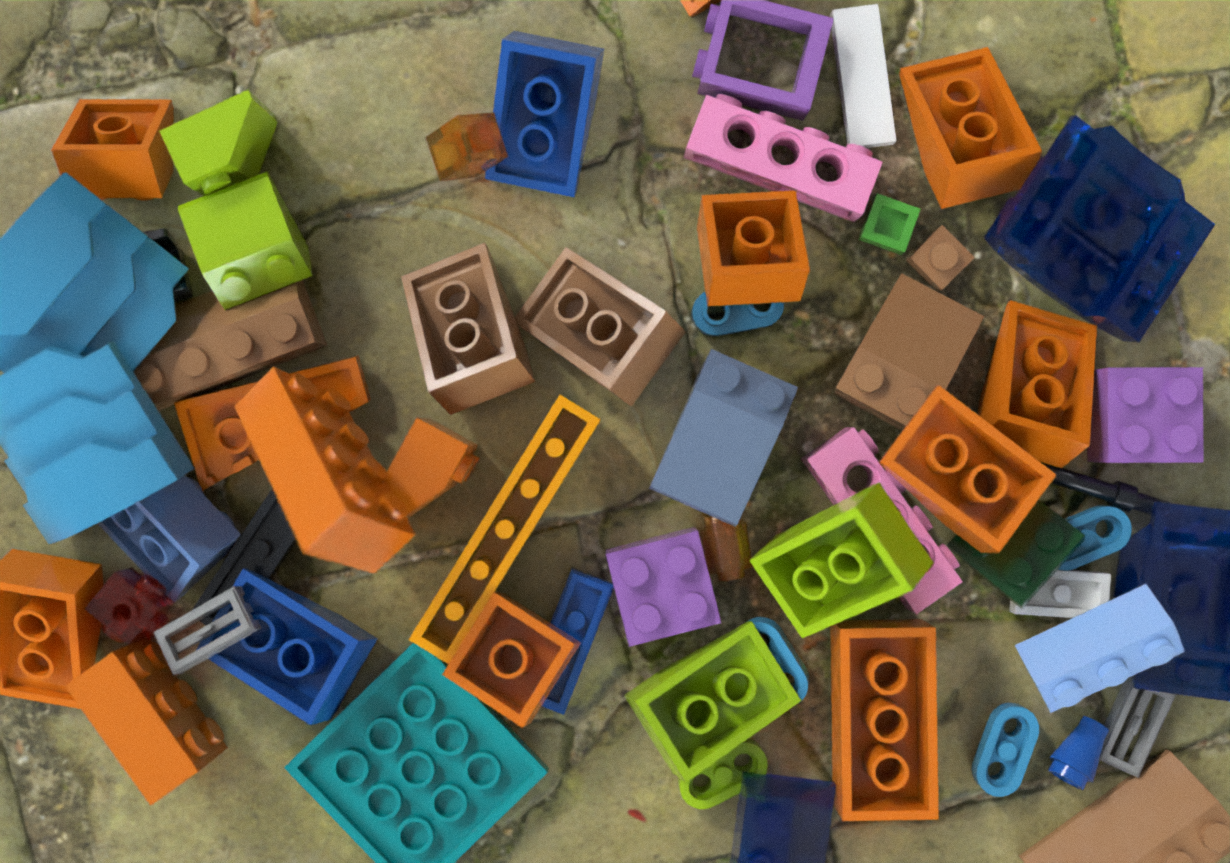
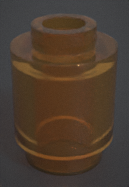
(726, 548)

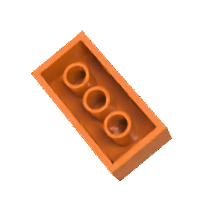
(324, 472)
(884, 720)

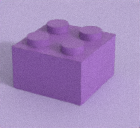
(1147, 415)
(663, 586)

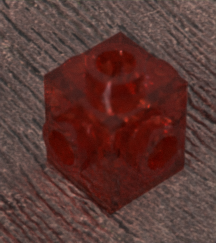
(131, 606)

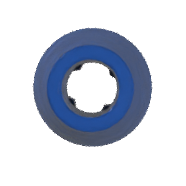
(1079, 753)

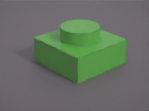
(889, 224)

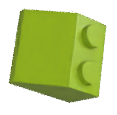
(221, 143)
(245, 240)

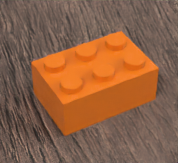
(147, 718)

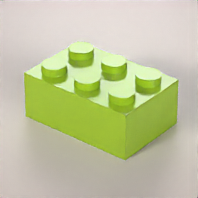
(842, 561)

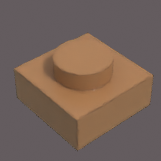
(940, 258)

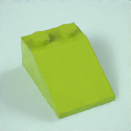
(712, 700)

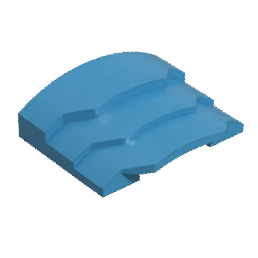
(81, 280)
(83, 439)

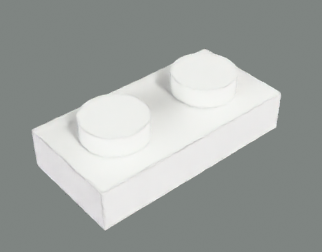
(1068, 594)

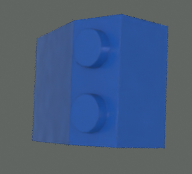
(544, 110)
(300, 654)

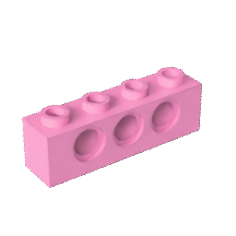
(756, 165)
(830, 468)

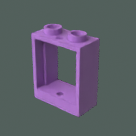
(754, 95)

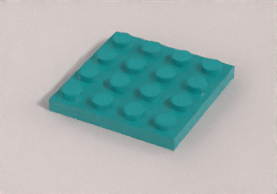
(416, 765)

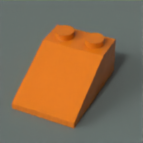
(968, 128)
(1041, 383)
(430, 464)
(966, 472)
(44, 625)

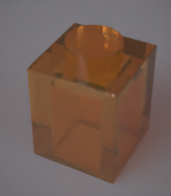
(466, 146)

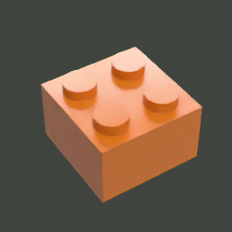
(752, 248)
(511, 659)

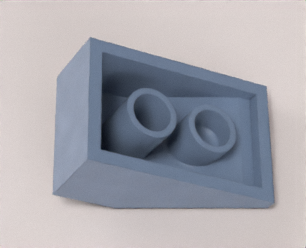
(723, 437)

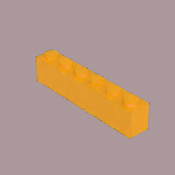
(505, 528)

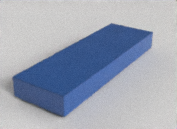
(578, 616)

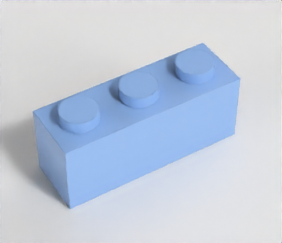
(1100, 648)

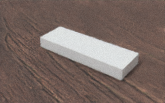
(863, 76)

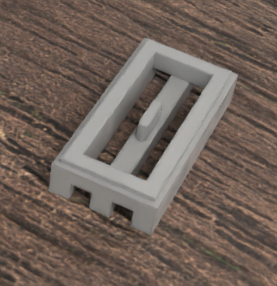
(241, 612)
(1134, 720)

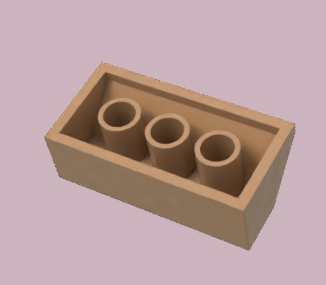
(222, 346)
(1143, 820)

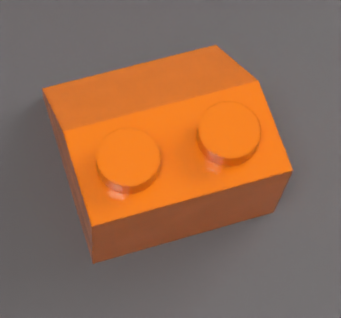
(117, 147)

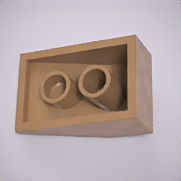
(600, 325)
(466, 330)
(908, 352)

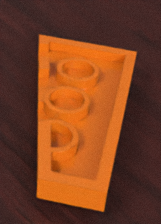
(217, 436)

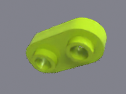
(724, 777)

